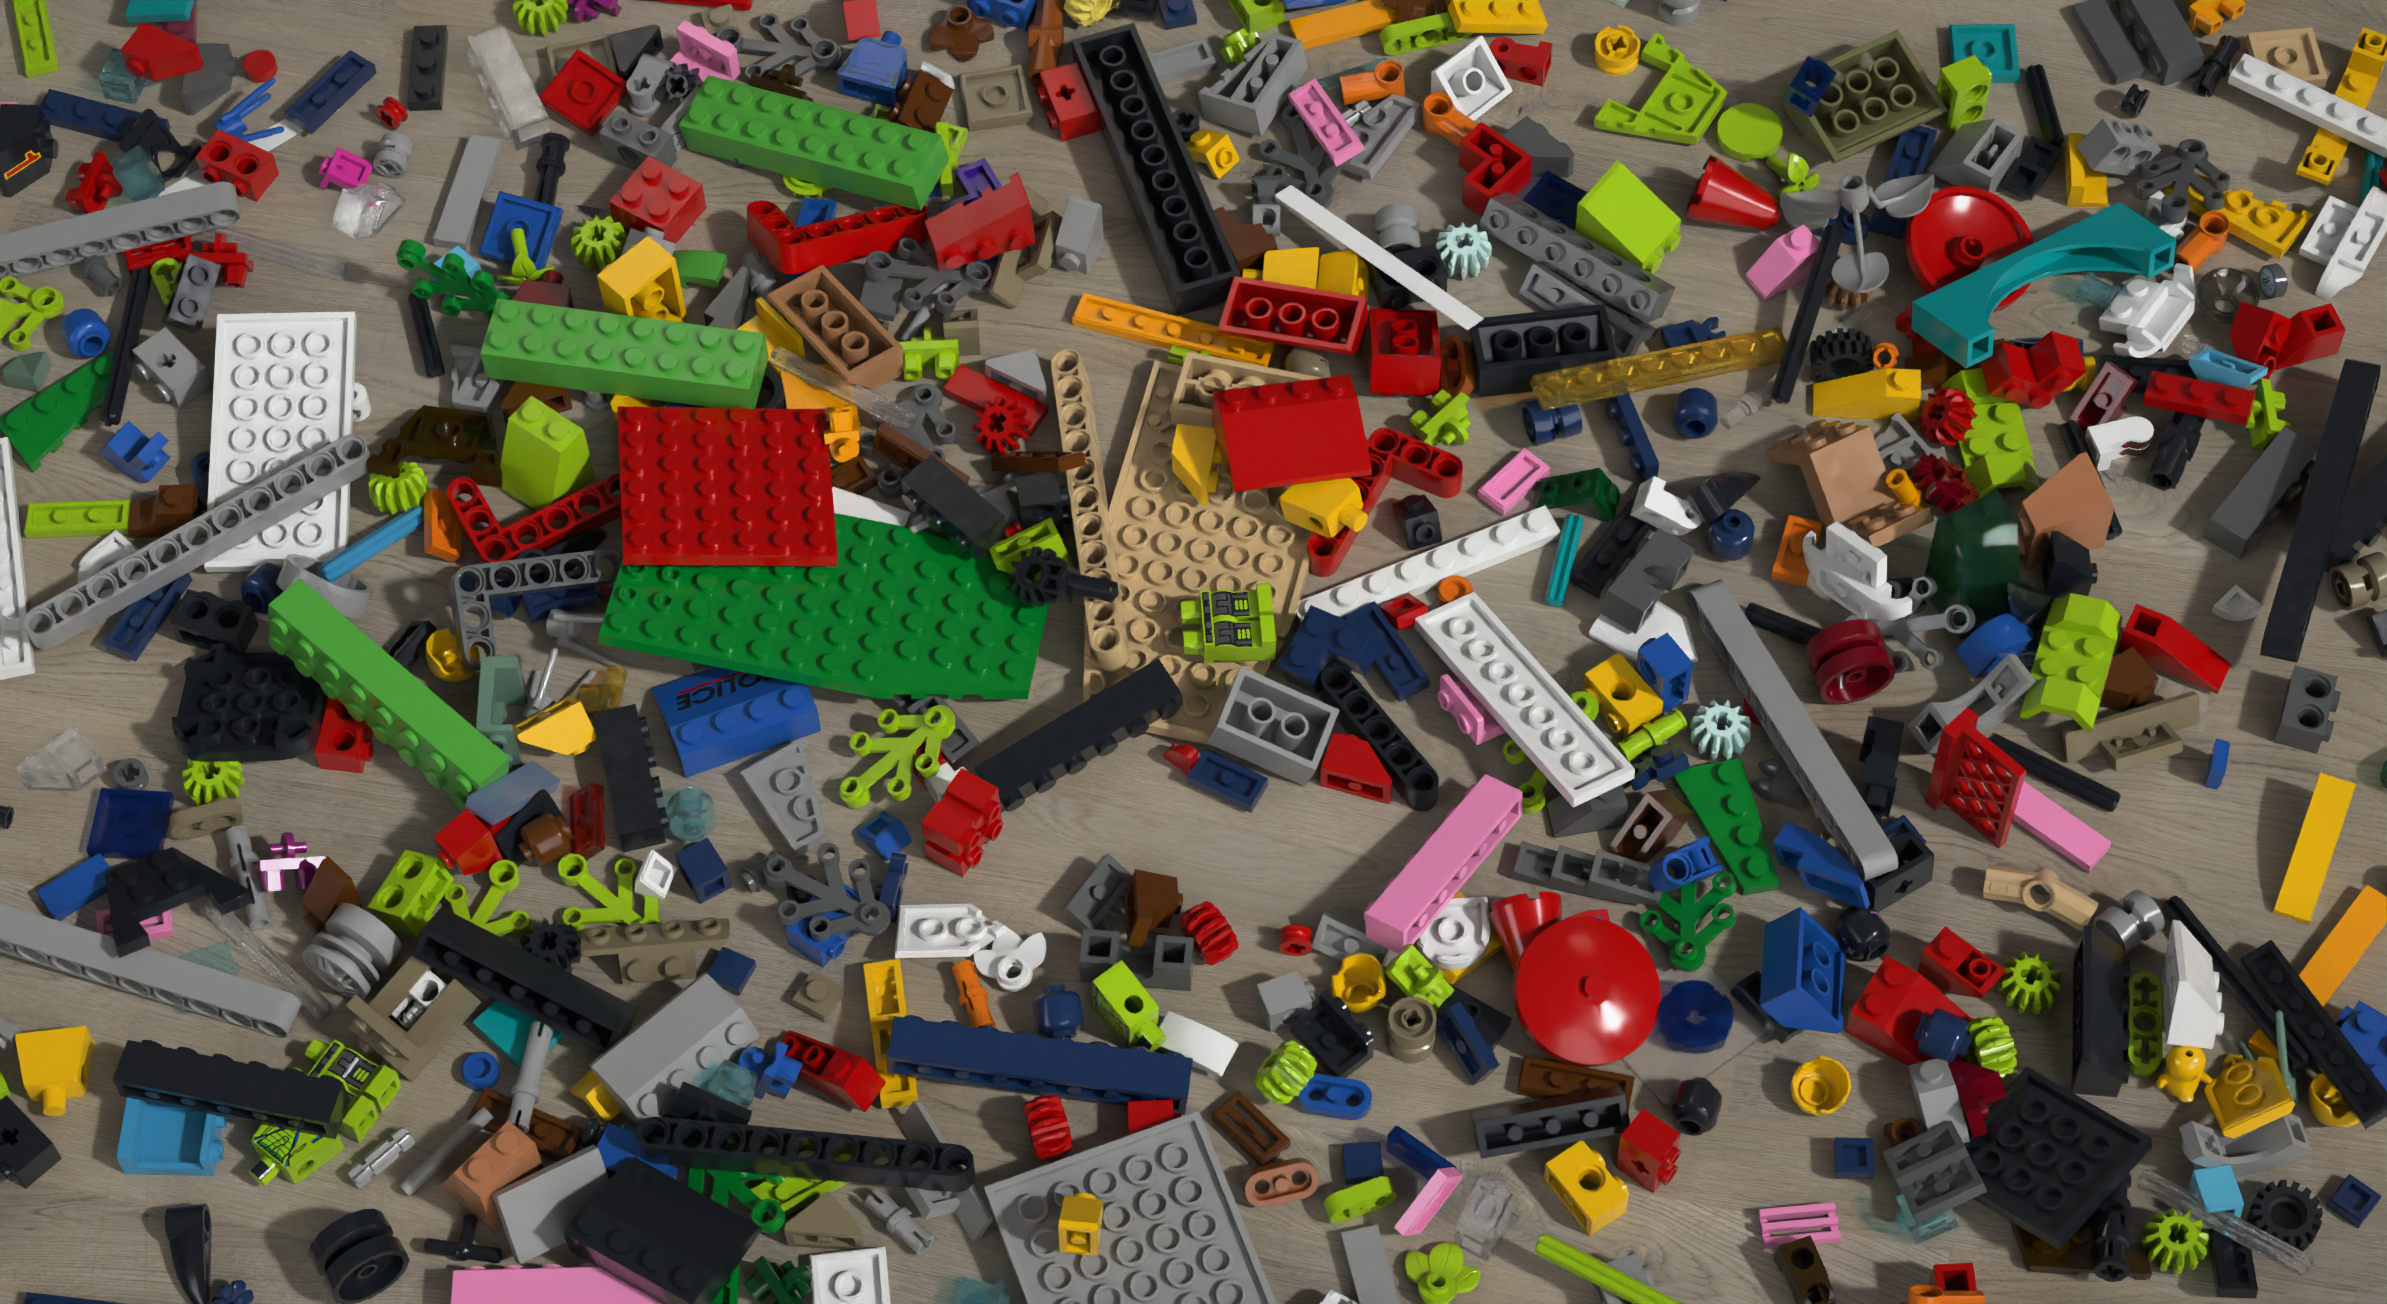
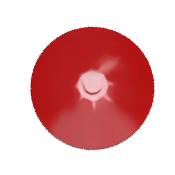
(1961, 234)
(1586, 992)

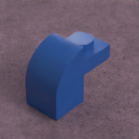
(136, 453)
(1995, 640)

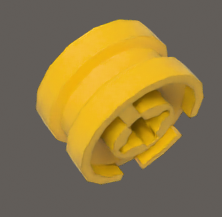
(1624, 58)

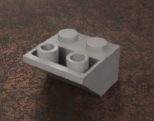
(1979, 155)

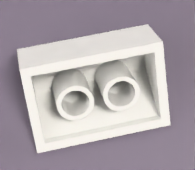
(2190, 992)

